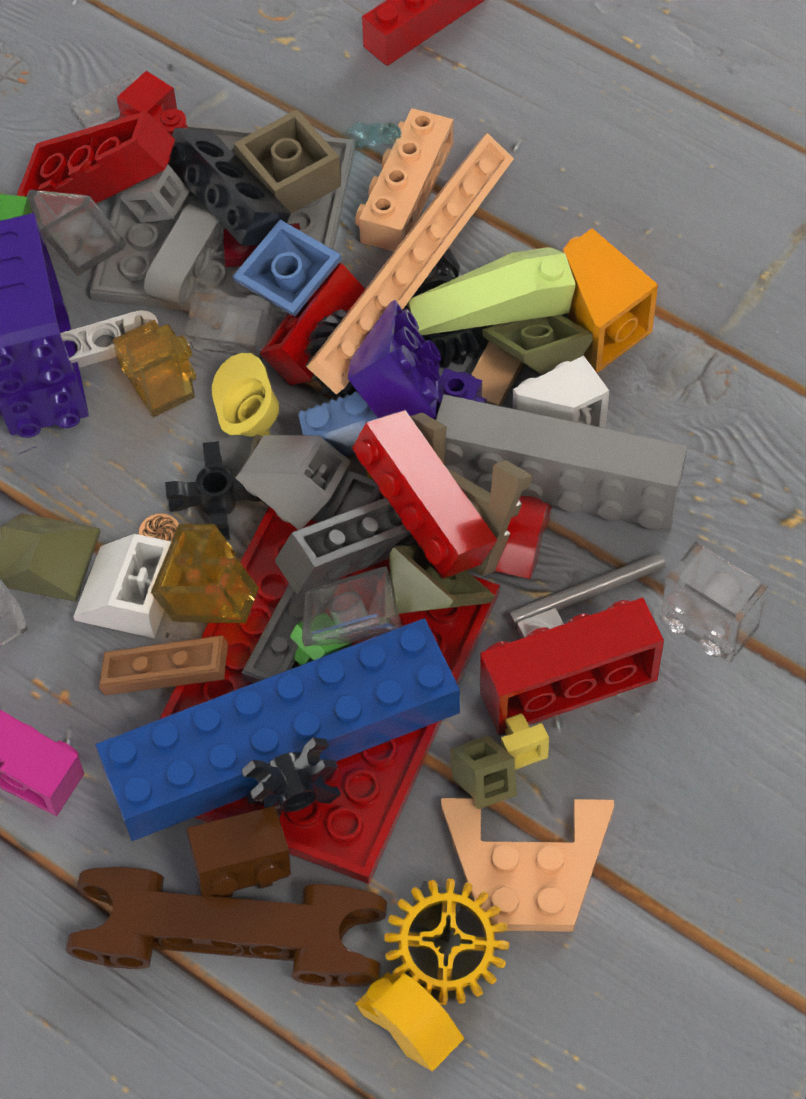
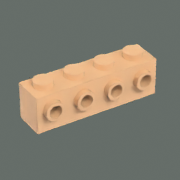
(405, 179)

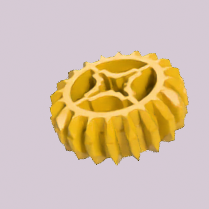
(449, 901)

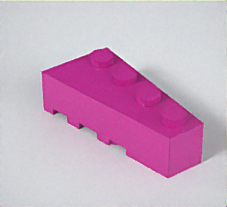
(36, 766)

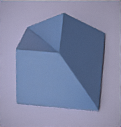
(287, 267)

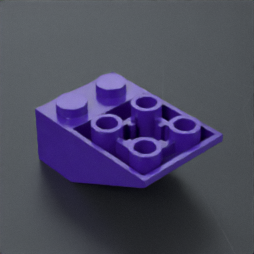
(396, 366)

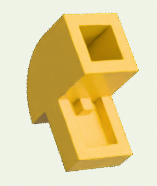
(412, 1018)

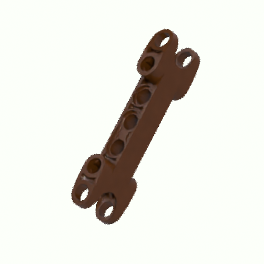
(301, 933)

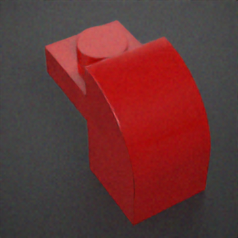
(525, 538)

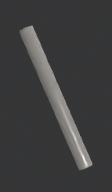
(590, 588)

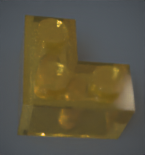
(157, 366)
(203, 578)

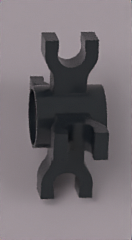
(212, 477)
(293, 779)

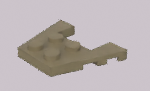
(494, 507)

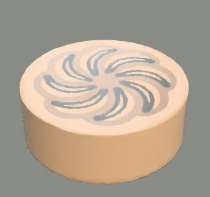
(159, 526)

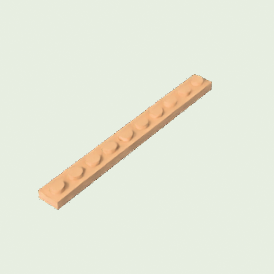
(413, 258)

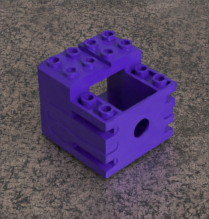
(35, 370)

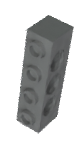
(342, 545)

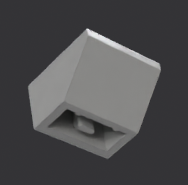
(293, 475)

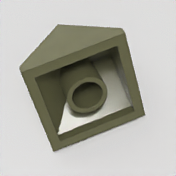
(541, 341)
(46, 555)
(421, 587)

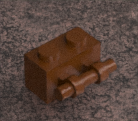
(239, 852)

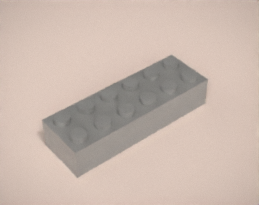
(568, 461)

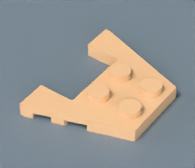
(531, 882)

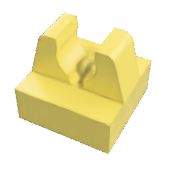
(525, 742)

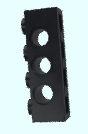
(225, 185)

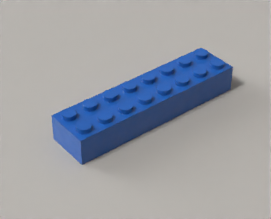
(348, 697)

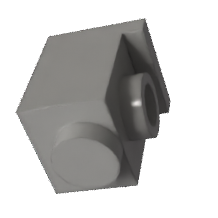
(156, 196)

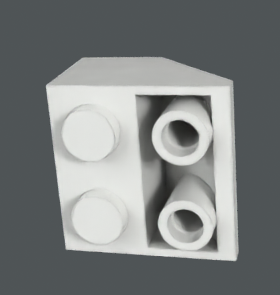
(566, 393)
(121, 586)

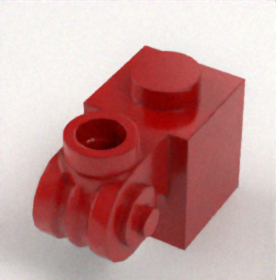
(155, 97)

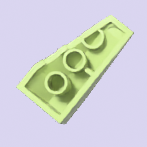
(500, 292)

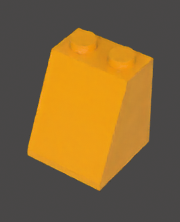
(609, 298)

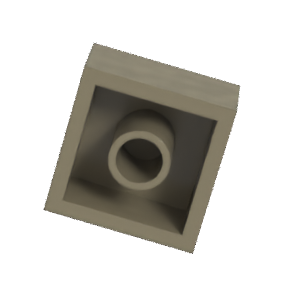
(291, 160)

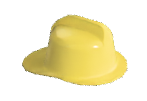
(244, 396)

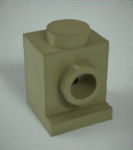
(484, 771)

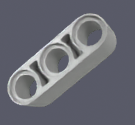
(184, 255)

